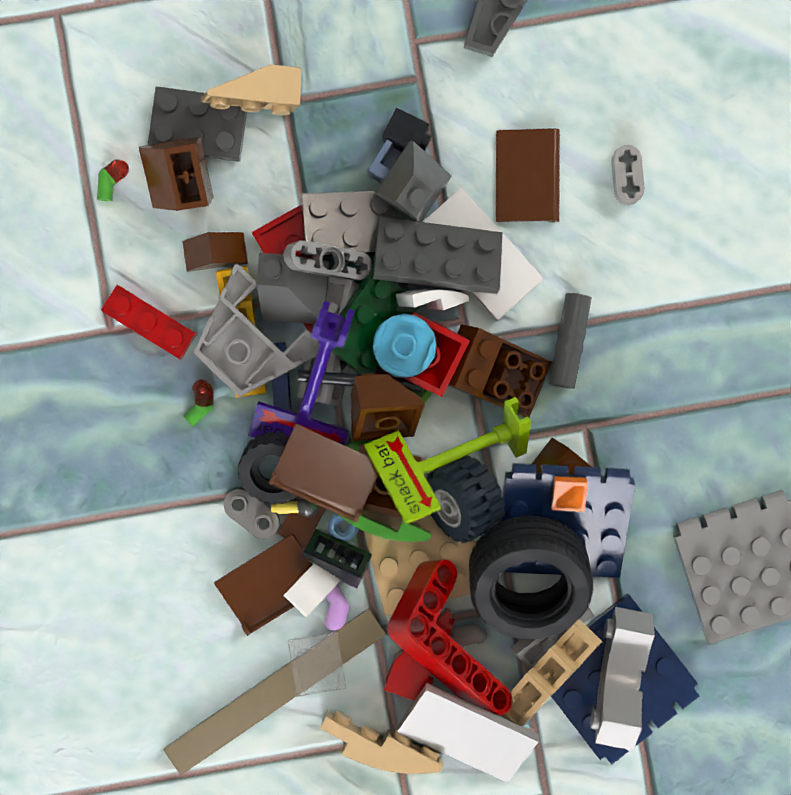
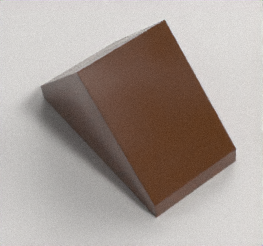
(214, 250)

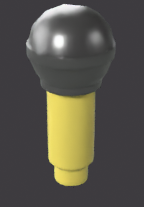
(301, 507)

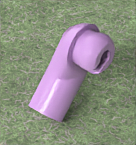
(337, 610)

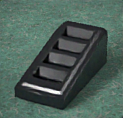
(332, 565)

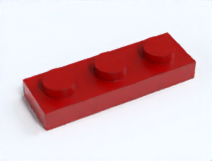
(148, 322)

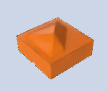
(569, 494)

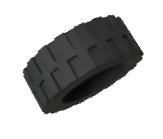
(249, 471)

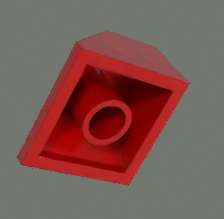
(447, 358)

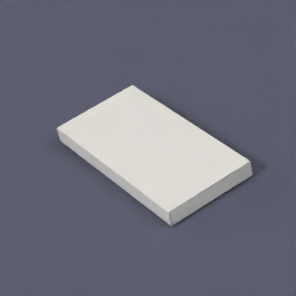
(517, 274)

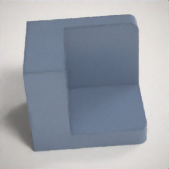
(383, 162)

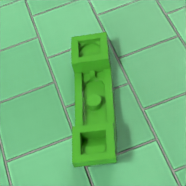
(406, 532)

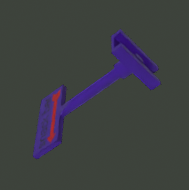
(330, 332)

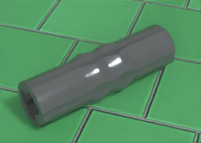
(570, 340)

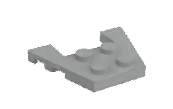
(239, 350)

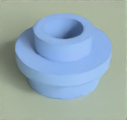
(335, 532)

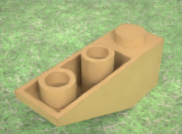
(266, 88)

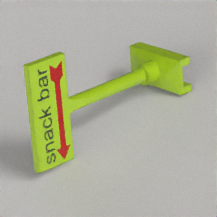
(406, 478)

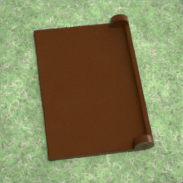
(527, 175)
(325, 473)
(258, 585)

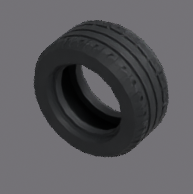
(537, 613)

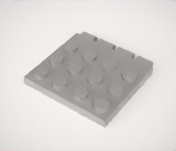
(739, 566)

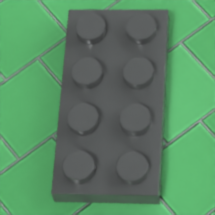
(438, 255)

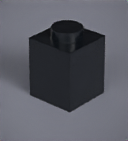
(406, 127)

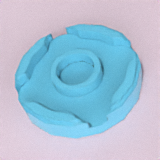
(404, 345)

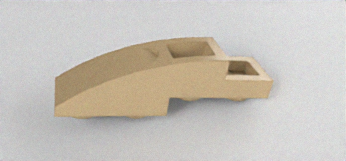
(390, 754)

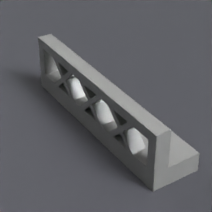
(338, 295)

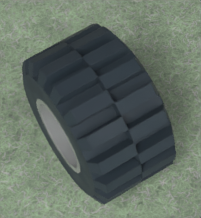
(467, 497)

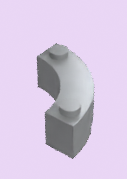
(618, 698)

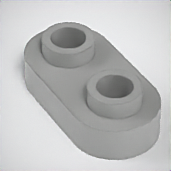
(251, 513)

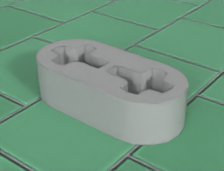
(620, 176)

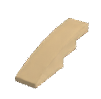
(551, 672)

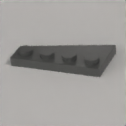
(491, 24)

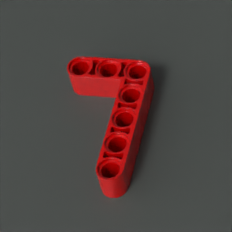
(415, 632)

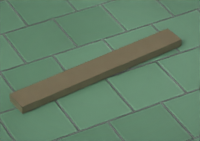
(262, 699)

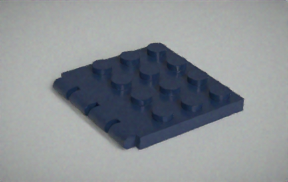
(600, 527)
(662, 684)

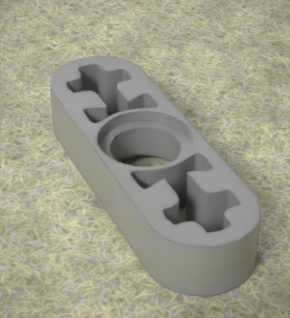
(316, 265)

